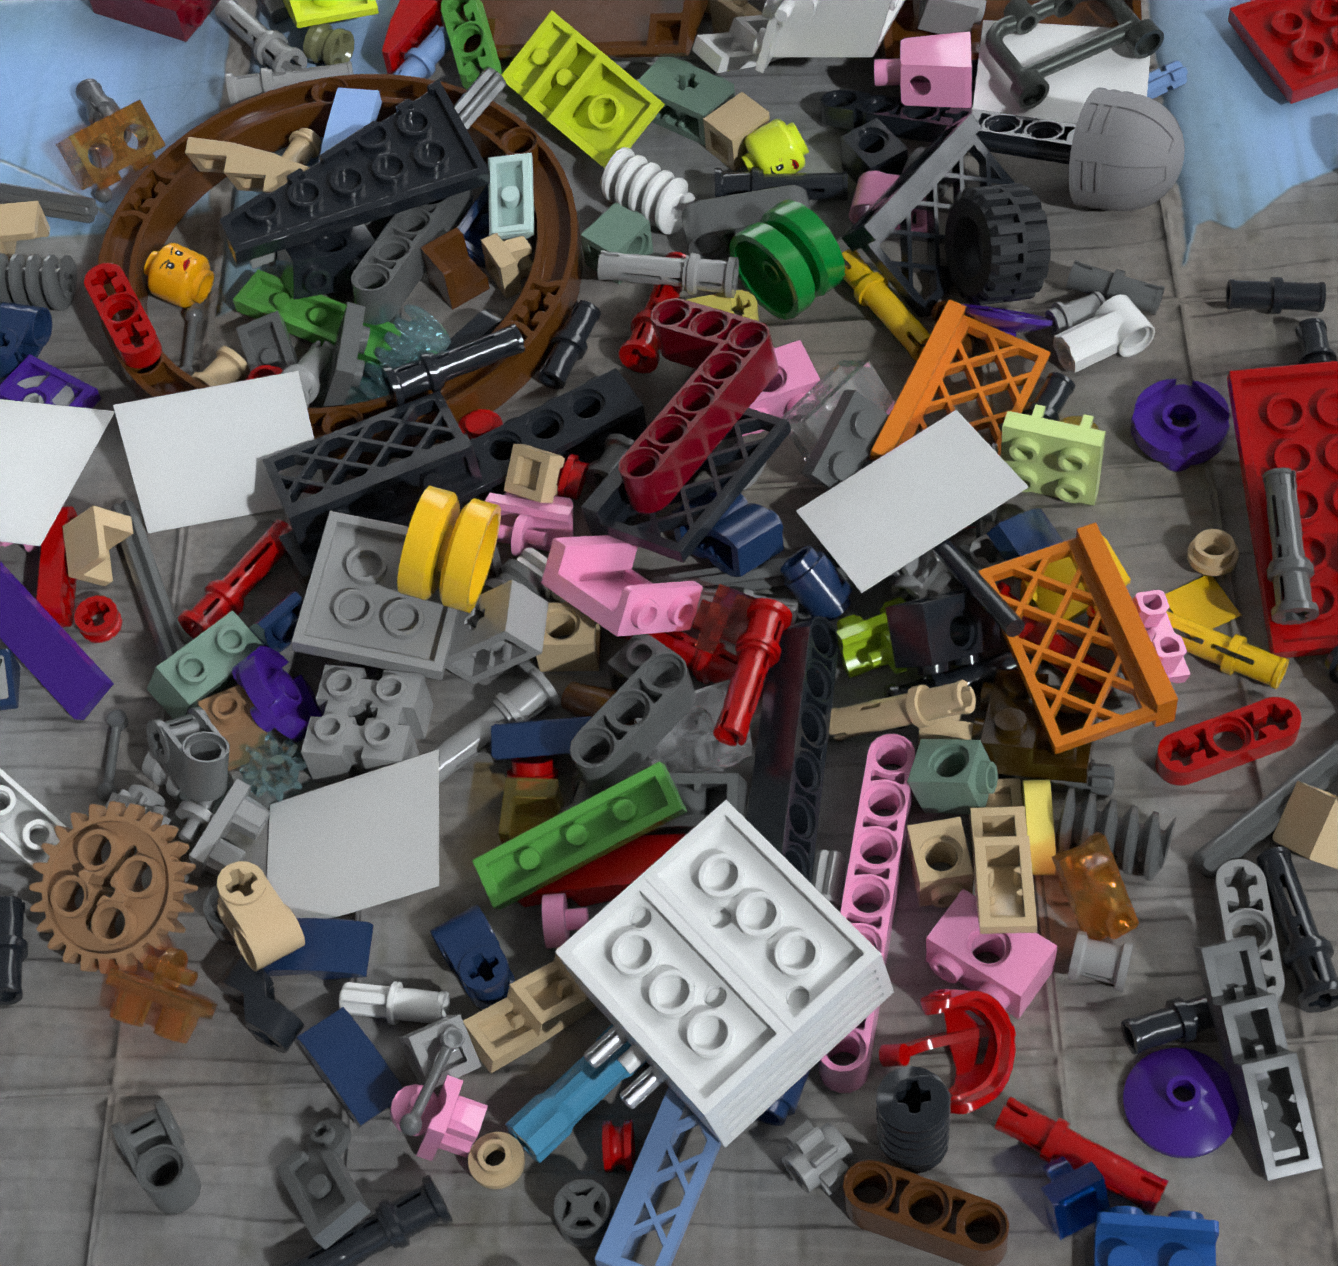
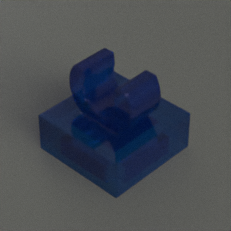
(1073, 1196)

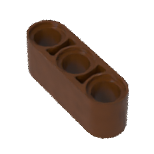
(908, 1191)

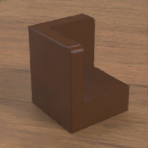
(452, 270)

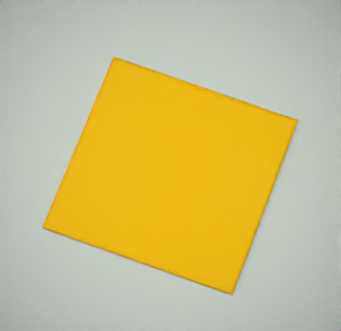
(1203, 603)

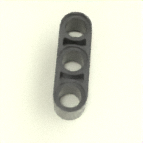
(715, 221)
(637, 698)

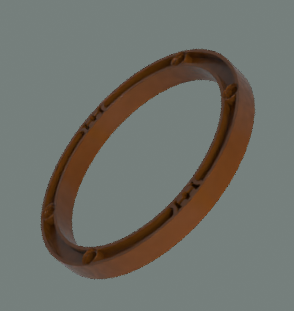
(265, 123)

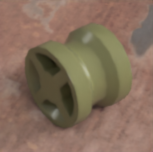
(328, 45)

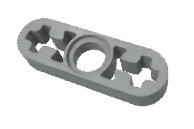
(1256, 914)

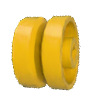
(448, 549)

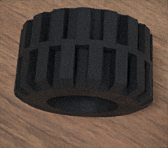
(997, 244)

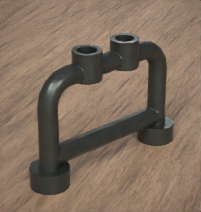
(1028, 84)

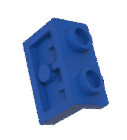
(1135, 1239)

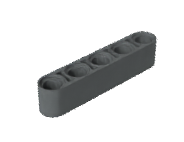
(395, 259)

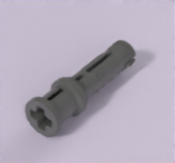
(1290, 568)

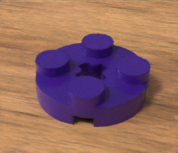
(1180, 445)
(276, 696)

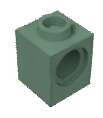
(618, 232)
(952, 776)

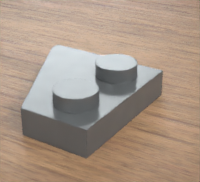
(345, 368)

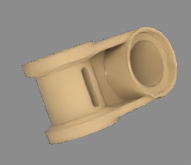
(256, 915)

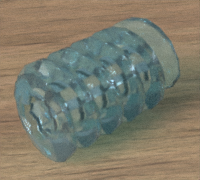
(417, 336)

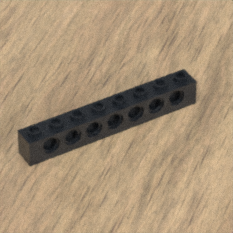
(562, 425)

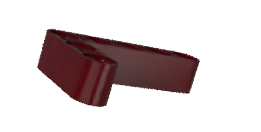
(733, 368)

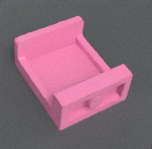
(600, 582)

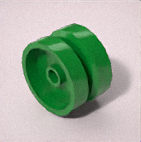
(788, 259)

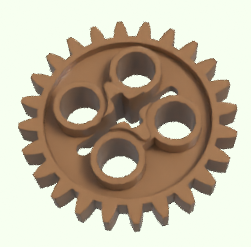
(78, 863)

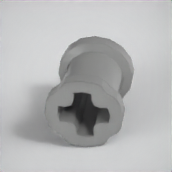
(1100, 961)

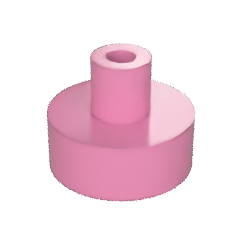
(560, 920)

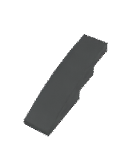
(1257, 1058)

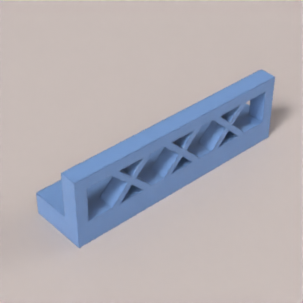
(645, 1183)

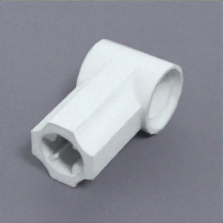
(1113, 329)

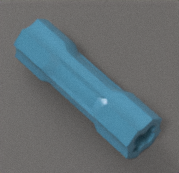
(552, 1114)

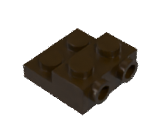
(1016, 735)

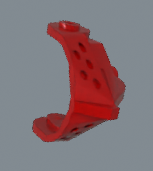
(974, 1082)

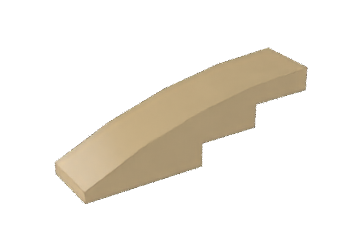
(243, 165)
(1003, 862)
(528, 1016)

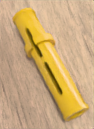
(873, 291)
(1266, 667)

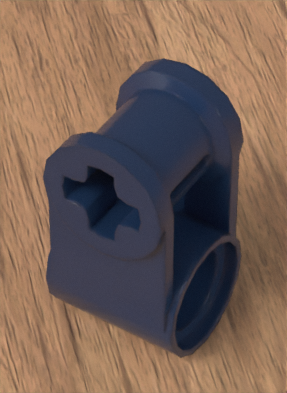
(22, 332)
(474, 956)

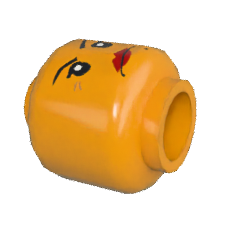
(179, 275)

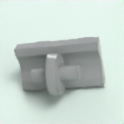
(235, 812)

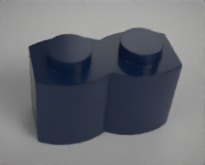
(740, 538)

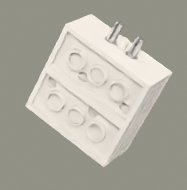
(723, 974)

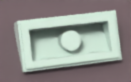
(511, 196)

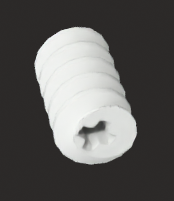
(646, 189)

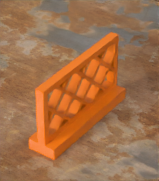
(936, 363)
(1123, 635)

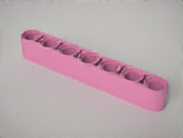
(873, 884)

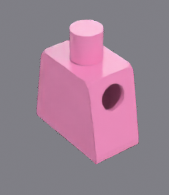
(930, 71)

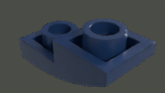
(1024, 534)
(278, 625)
(330, 950)
(350, 1066)

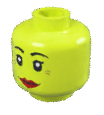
(775, 148)

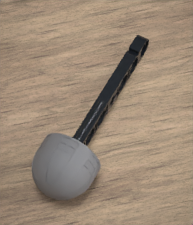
(1118, 153)

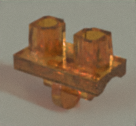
(1095, 889)
(180, 1008)

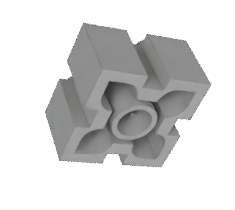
(365, 722)

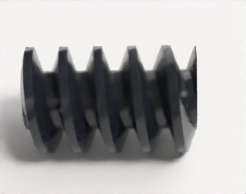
(913, 1118)

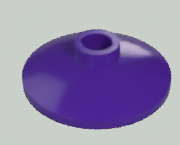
(1007, 320)
(1177, 1126)

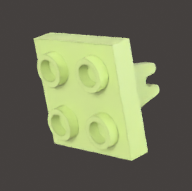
(1054, 455)

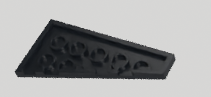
(372, 174)

